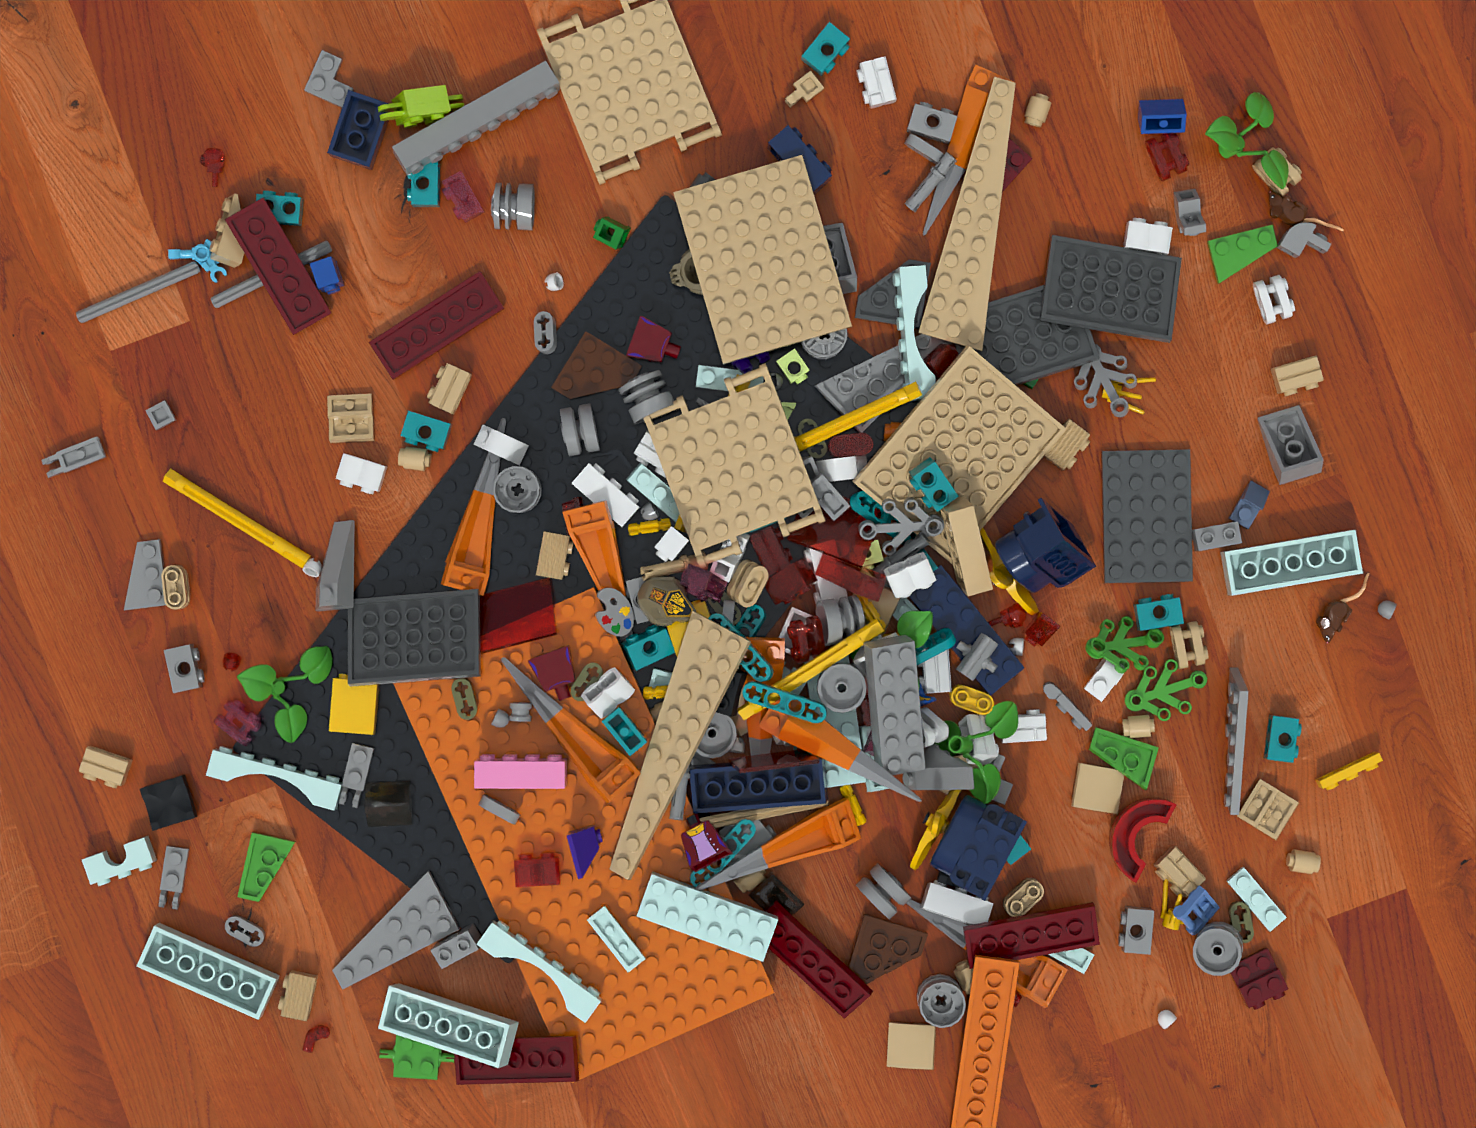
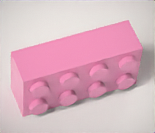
(520, 773)

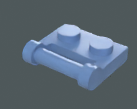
(1201, 904)

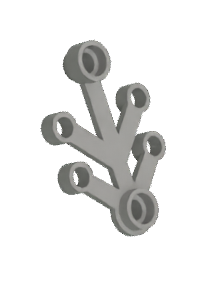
(1103, 377)
(905, 525)

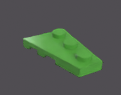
(1238, 250)
(1125, 754)
(262, 863)

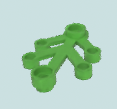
(1122, 645)
(1161, 691)

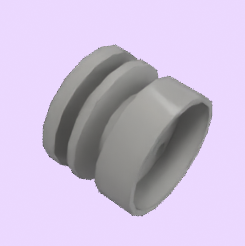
(513, 206)
(827, 347)
(646, 395)
(507, 497)
(840, 619)
(934, 1011)

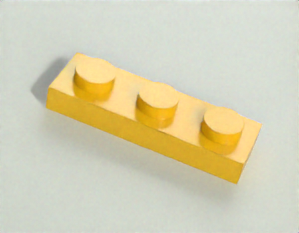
(1349, 771)

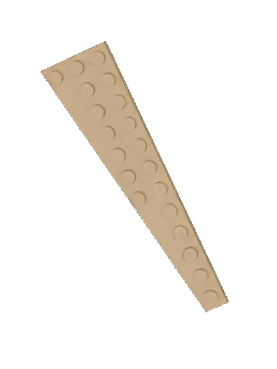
(964, 273)
(696, 688)

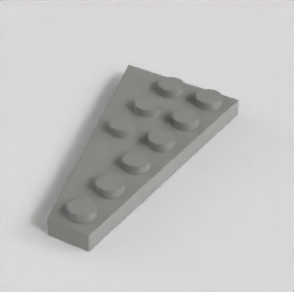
(871, 379)
(1235, 732)
(407, 928)

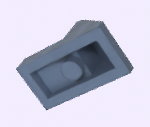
(1249, 504)

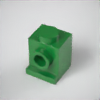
(603, 233)

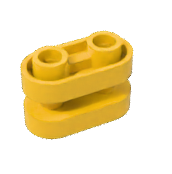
(971, 699)

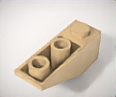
(225, 246)

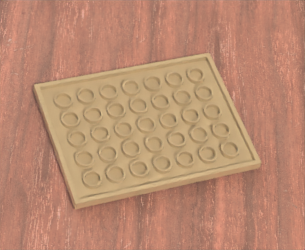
(762, 259)
(978, 434)

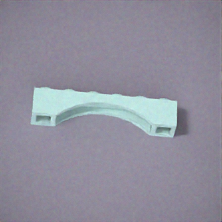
(911, 285)
(319, 790)
(577, 997)

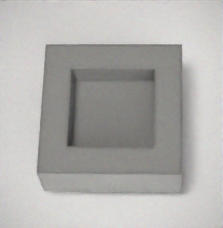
(161, 415)

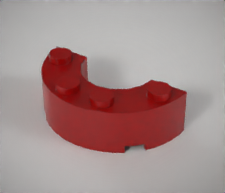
(1127, 826)

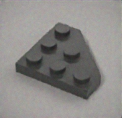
(878, 301)

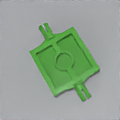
(415, 1059)

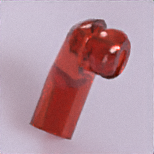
(313, 1035)

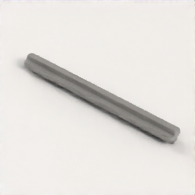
(255, 282)
(138, 292)

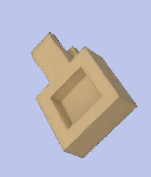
(806, 88)

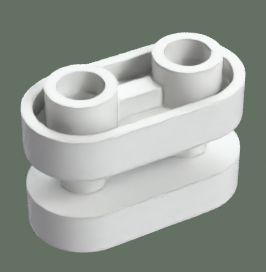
(1284, 305)
(932, 728)

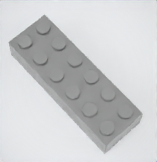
(894, 704)

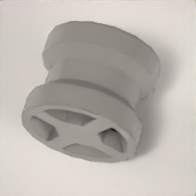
(520, 711)

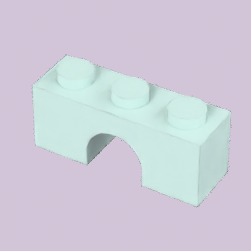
(101, 868)

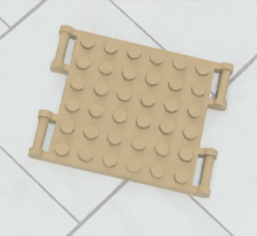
(629, 84)
(733, 466)

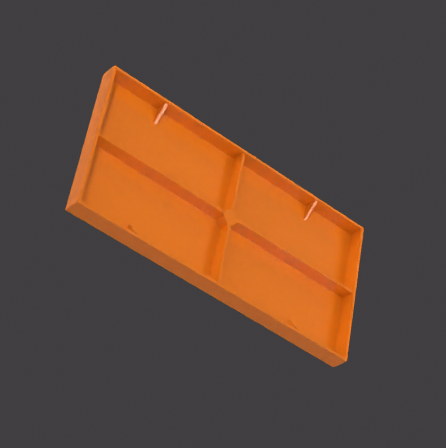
(683, 977)

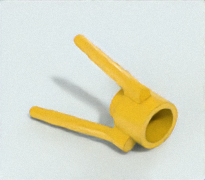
(1118, 388)
(1169, 919)

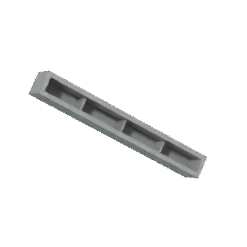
(476, 118)

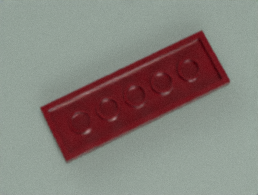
(278, 265)
(436, 325)
(1033, 934)
(816, 963)
(529, 1062)

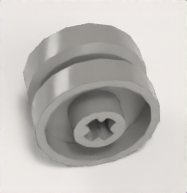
(580, 429)
(841, 674)
(719, 739)
(885, 889)
(1210, 958)

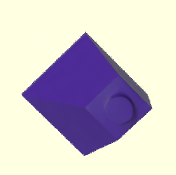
(583, 847)

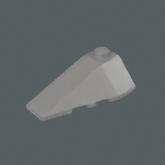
(336, 578)
(940, 772)

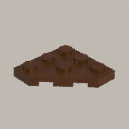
(594, 369)
(884, 947)

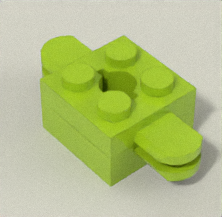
(420, 106)

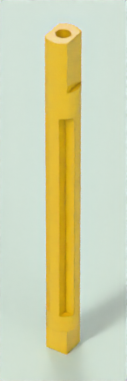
(858, 416)
(236, 518)
(817, 665)

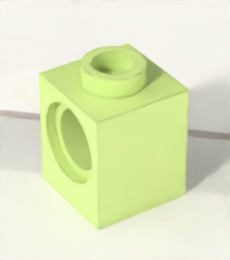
(791, 357)

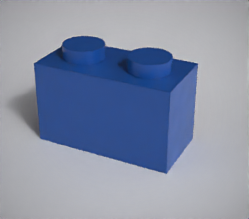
(1162, 116)
(327, 275)

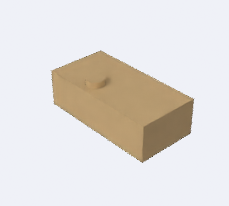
(966, 547)

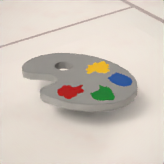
(616, 618)

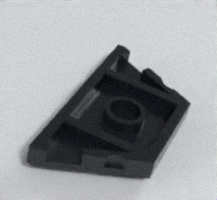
(614, 465)

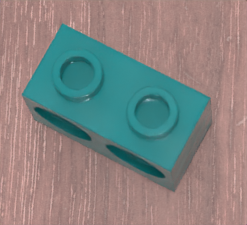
(279, 207)
(936, 482)

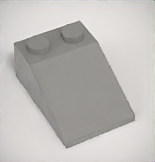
(841, 257)
(1290, 445)

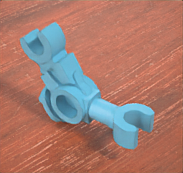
(202, 255)

